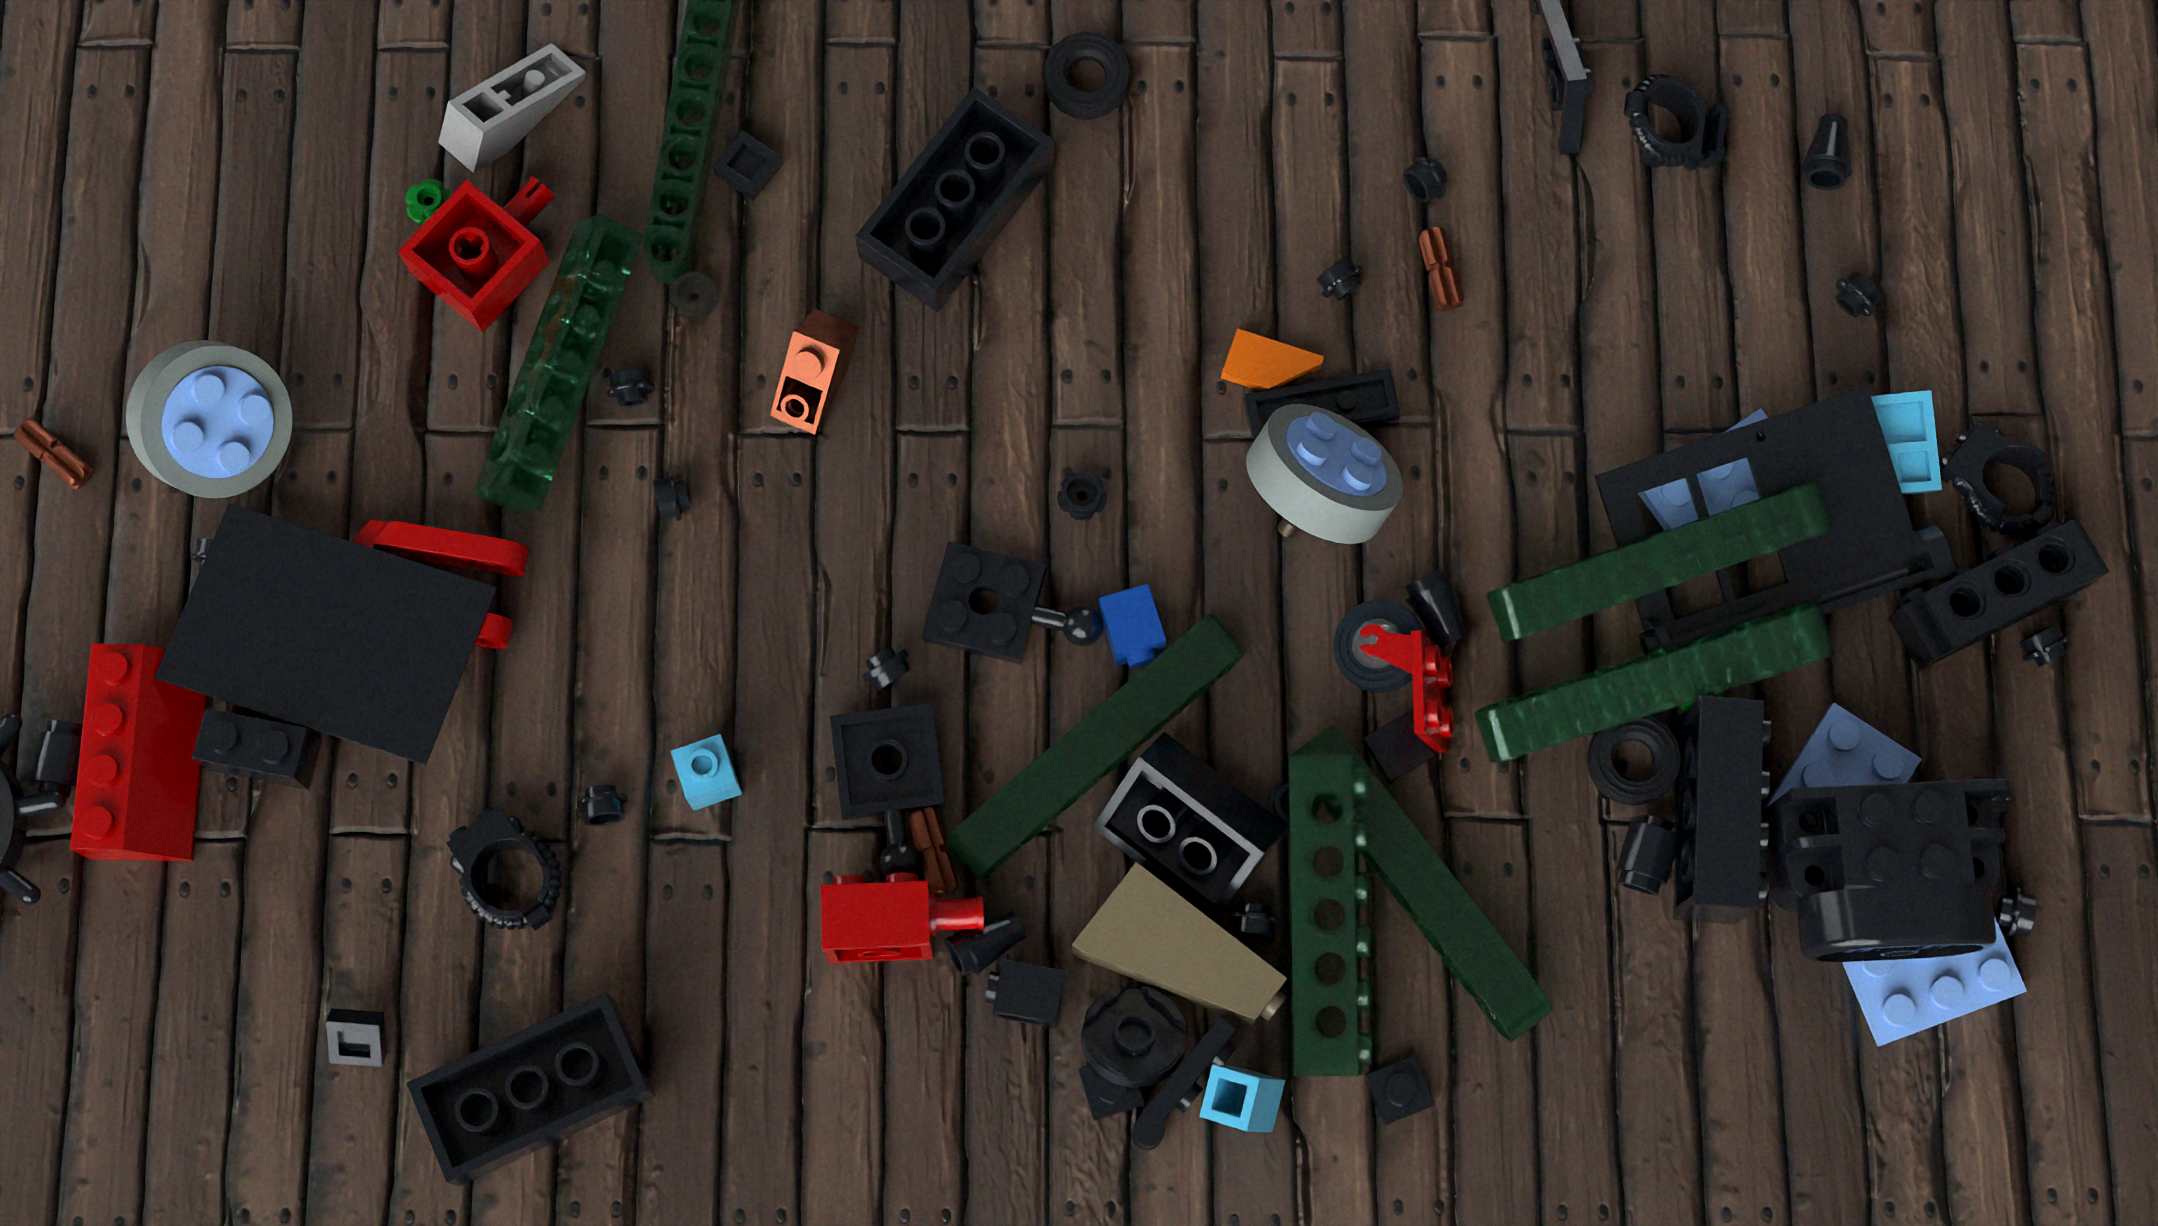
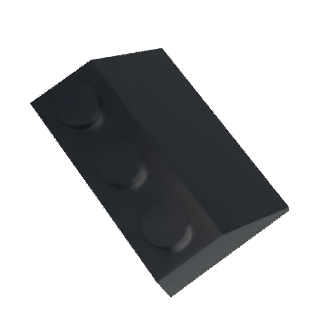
(1188, 826)

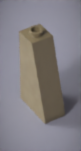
(1173, 946)

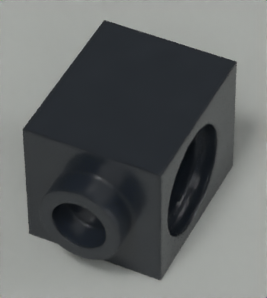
(1026, 993)

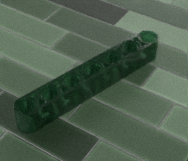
(689, 140)
(1659, 561)
(1654, 682)
(1095, 746)
(1438, 903)

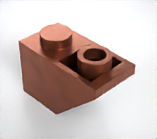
(813, 370)

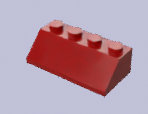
(136, 760)

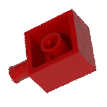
(498, 238)
(889, 918)

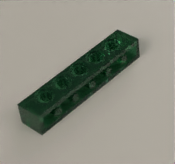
(558, 364)
(1314, 1049)

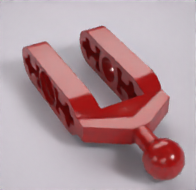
(456, 550)

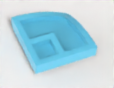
(1910, 439)

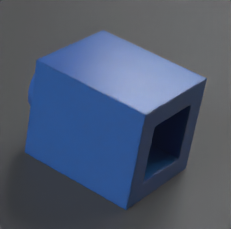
(1132, 626)

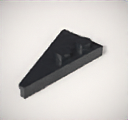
(1565, 74)

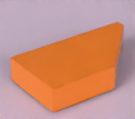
(1266, 362)

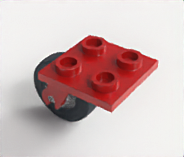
(1384, 649)

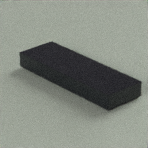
(1360, 398)

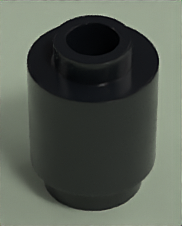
(57, 757)
(1647, 855)

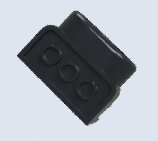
(1887, 868)

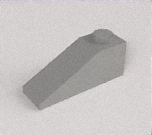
(507, 106)

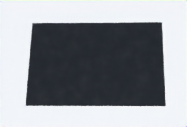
(326, 633)

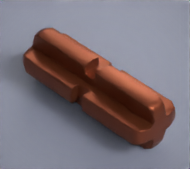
(1444, 276)
(53, 453)
(937, 863)

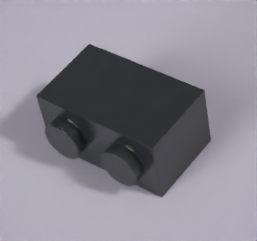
(256, 749)

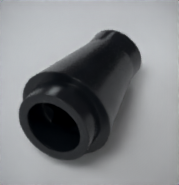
(1828, 157)
(1437, 606)
(977, 949)

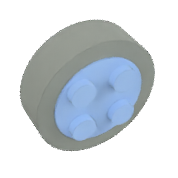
(209, 418)
(1323, 475)

